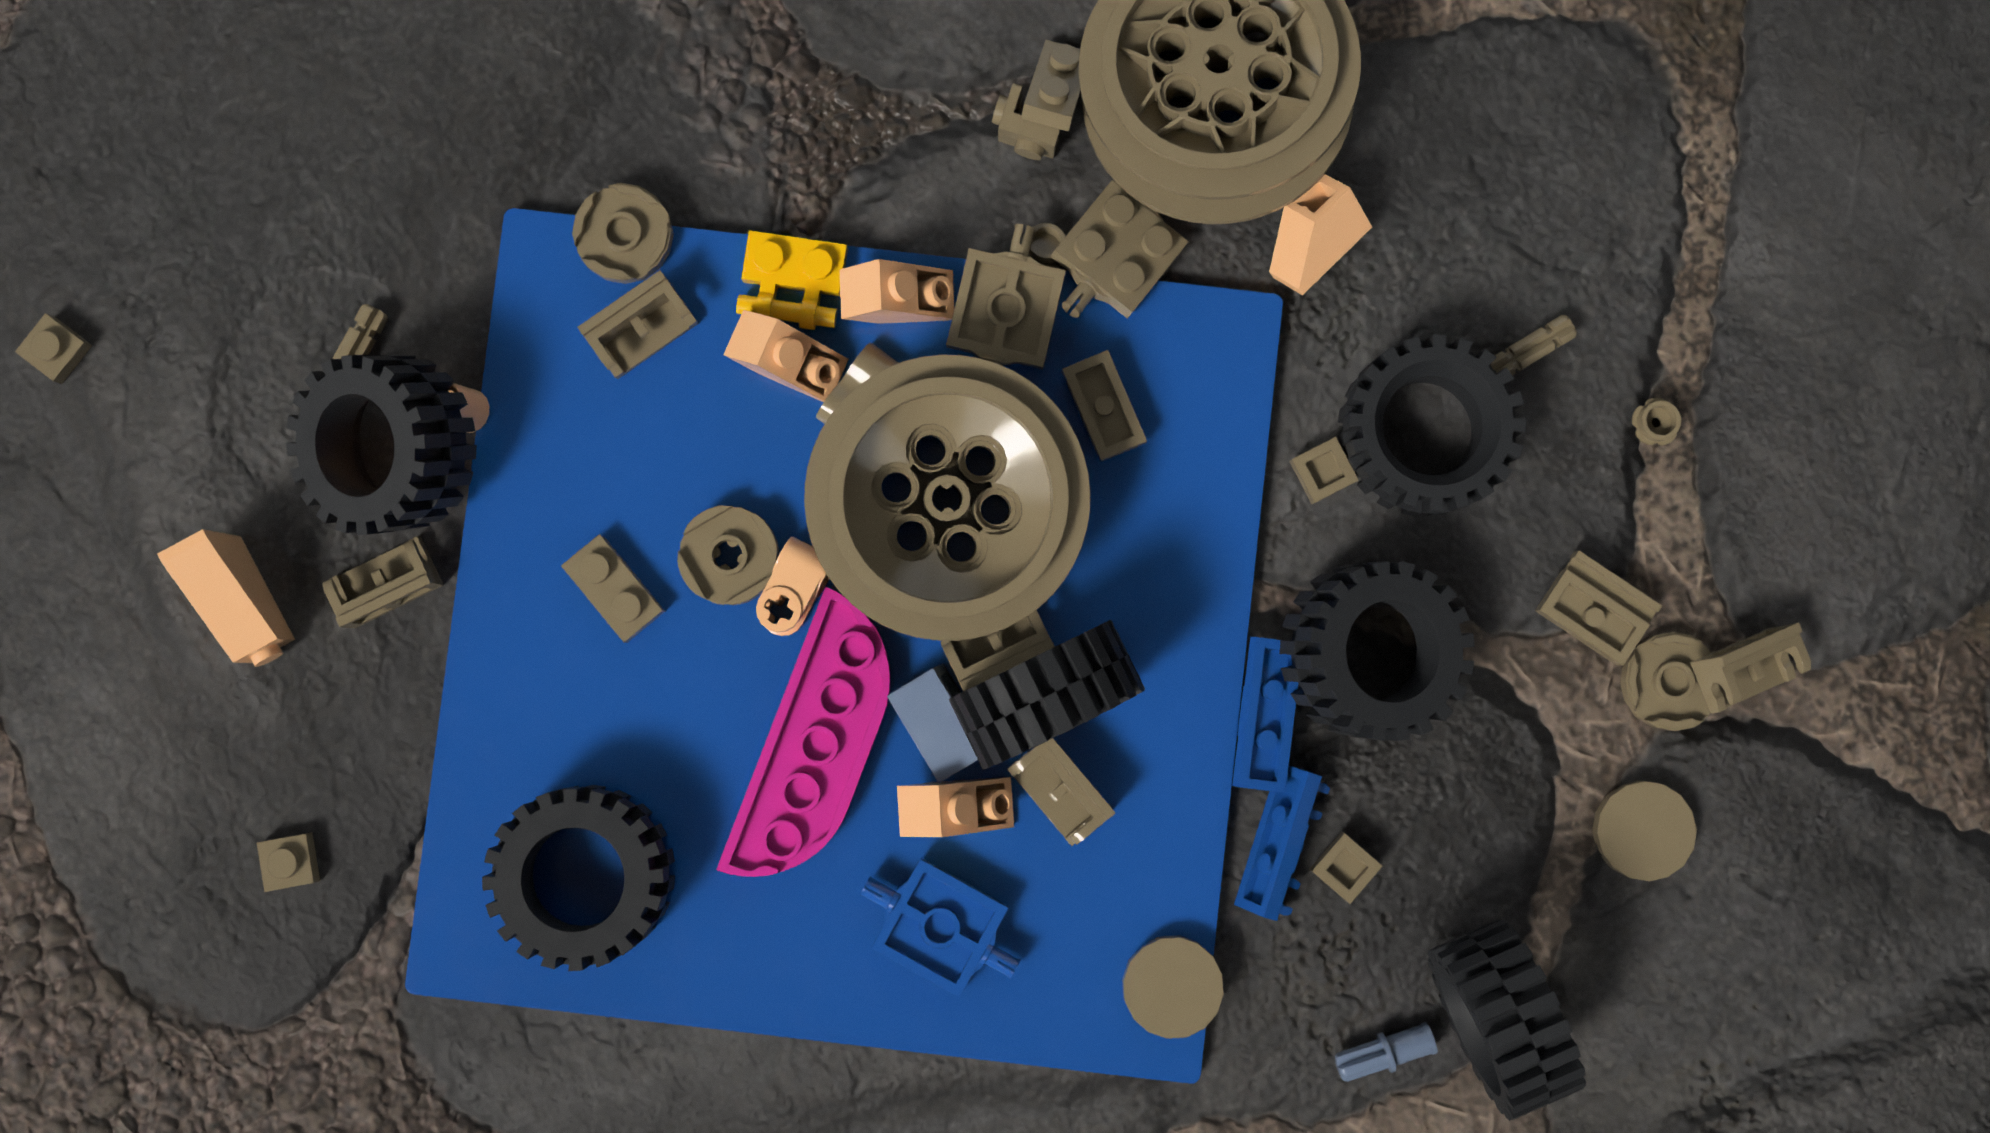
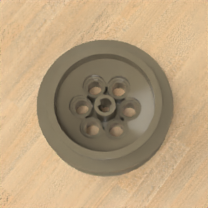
(1187, 157)
(1033, 469)

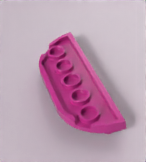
(814, 744)

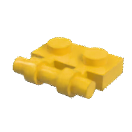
(797, 265)

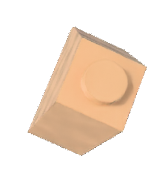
(229, 595)

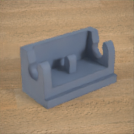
(933, 723)

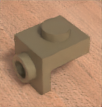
(1027, 137)

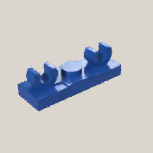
(1265, 719)
(1279, 845)

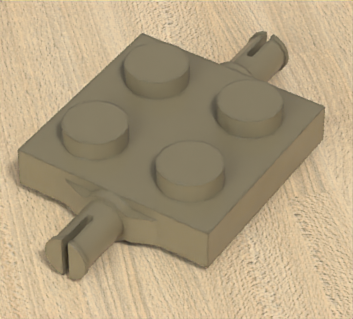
(1117, 252)
(1006, 305)

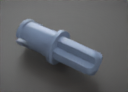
(1386, 1052)

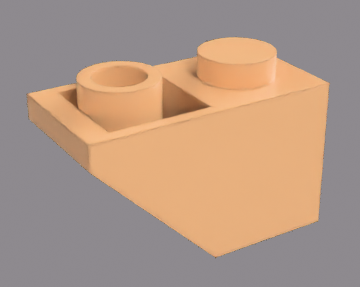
(1316, 233)
(896, 293)
(785, 355)
(955, 807)

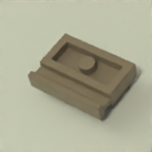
(1598, 608)

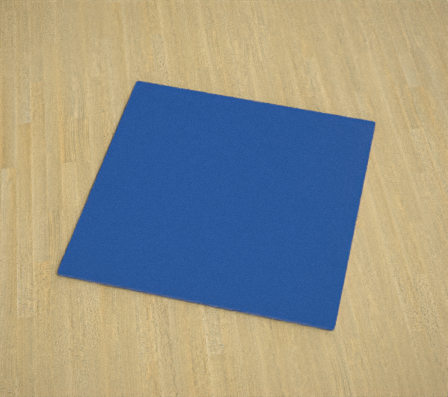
(680, 713)

